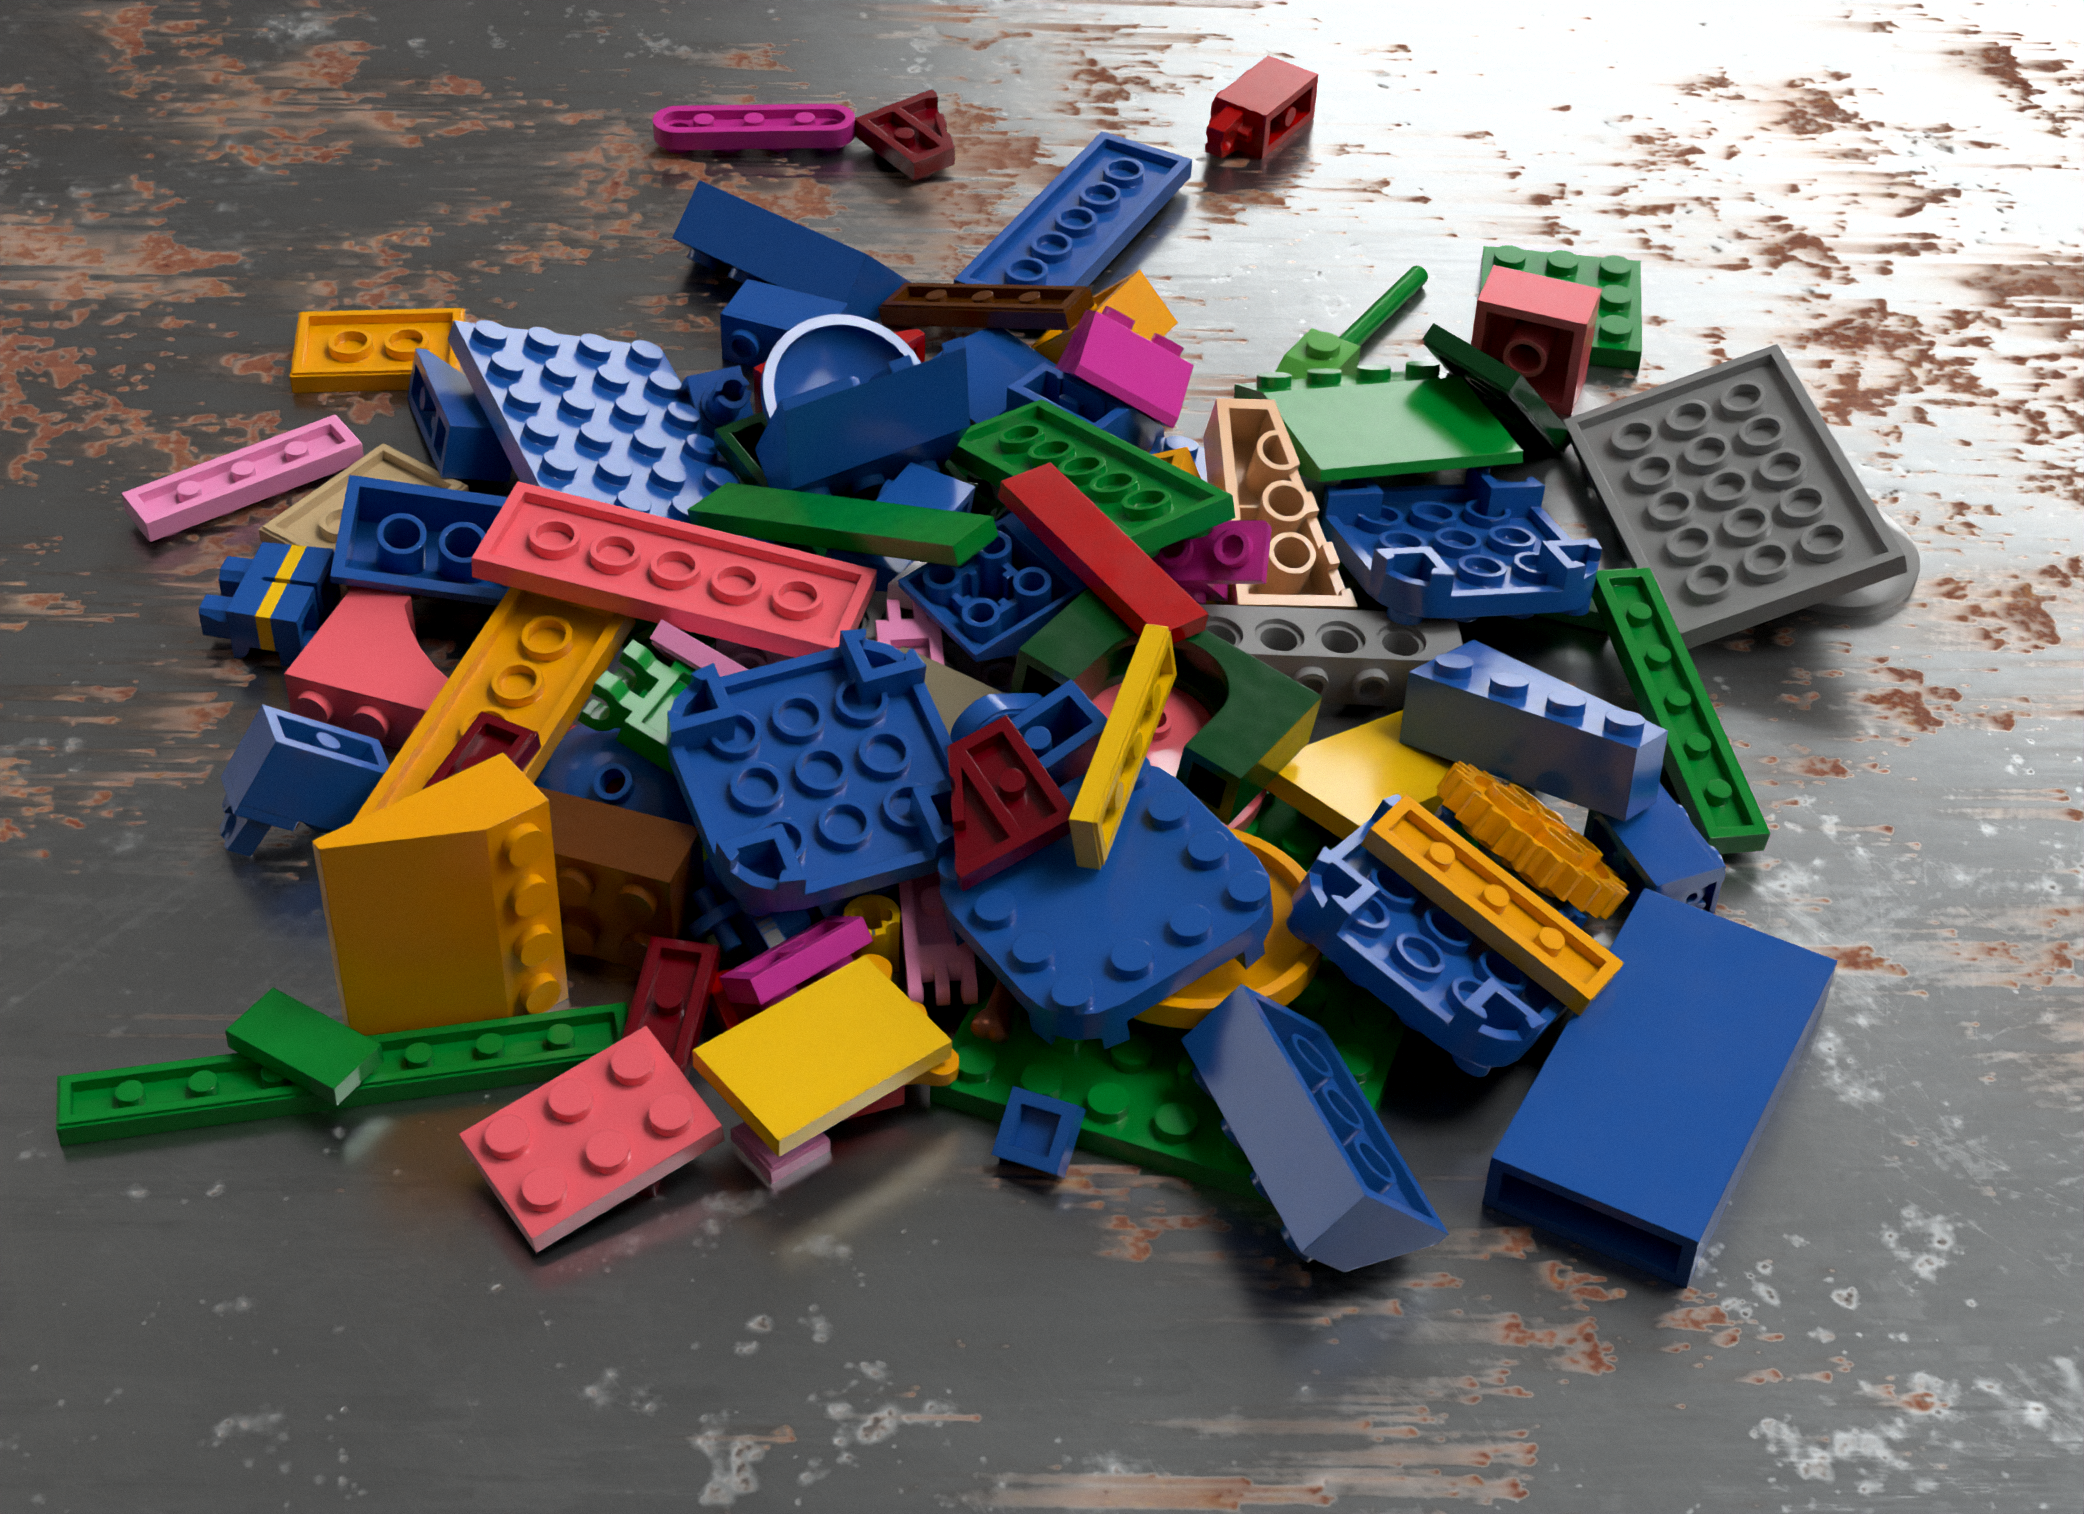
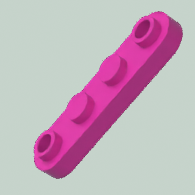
(754, 127)

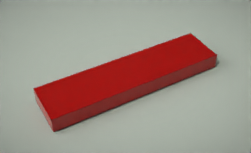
(1100, 553)

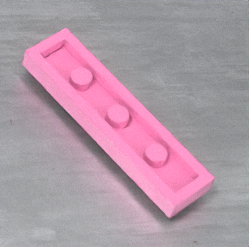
(242, 478)

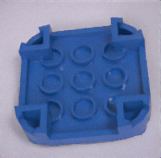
(1459, 549)
(815, 774)
(1113, 941)
(1420, 956)

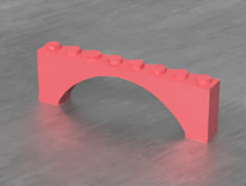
(369, 670)

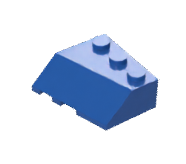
(860, 435)

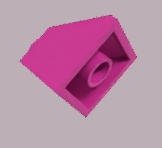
(1127, 365)

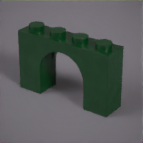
(1255, 710)

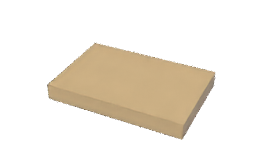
(317, 516)

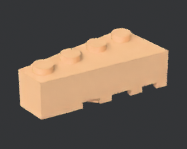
(1257, 464)

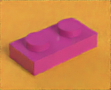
(811, 952)

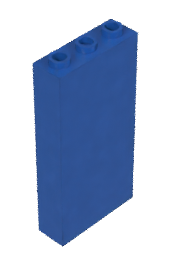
(1661, 1088)

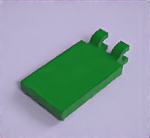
(638, 702)

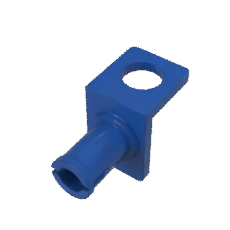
(719, 396)

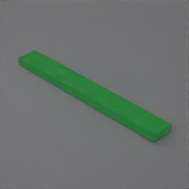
(414, 1066)

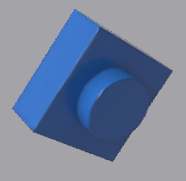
(1038, 1132)

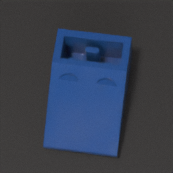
(998, 594)

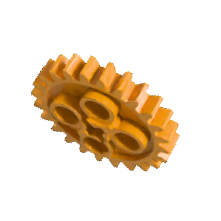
(1532, 840)

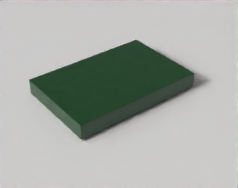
(1499, 388)

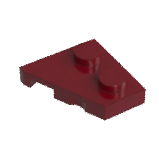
(909, 135)
(1000, 802)

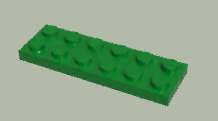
(1132, 487)

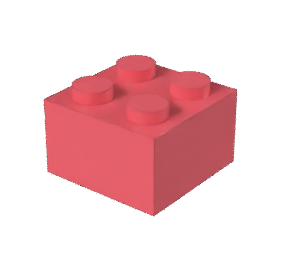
(1539, 330)

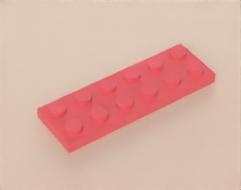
(672, 572)

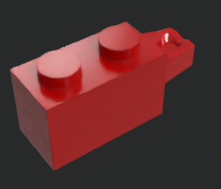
(1261, 109)

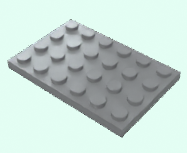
(1734, 496)

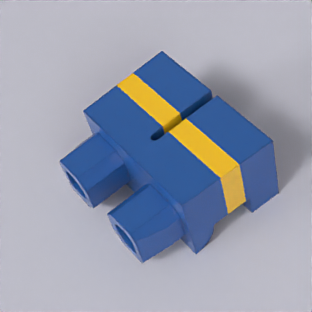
(272, 600)

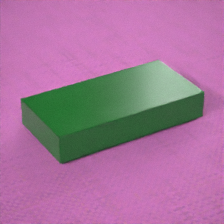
(304, 1046)

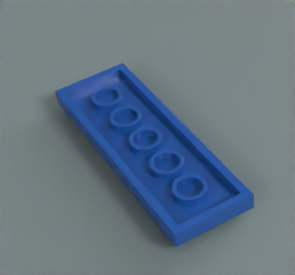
(1082, 216)

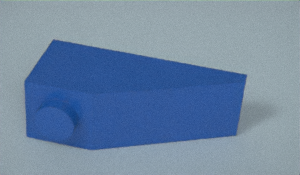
(454, 422)

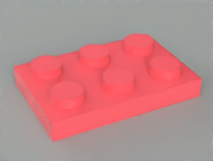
(591, 1138)

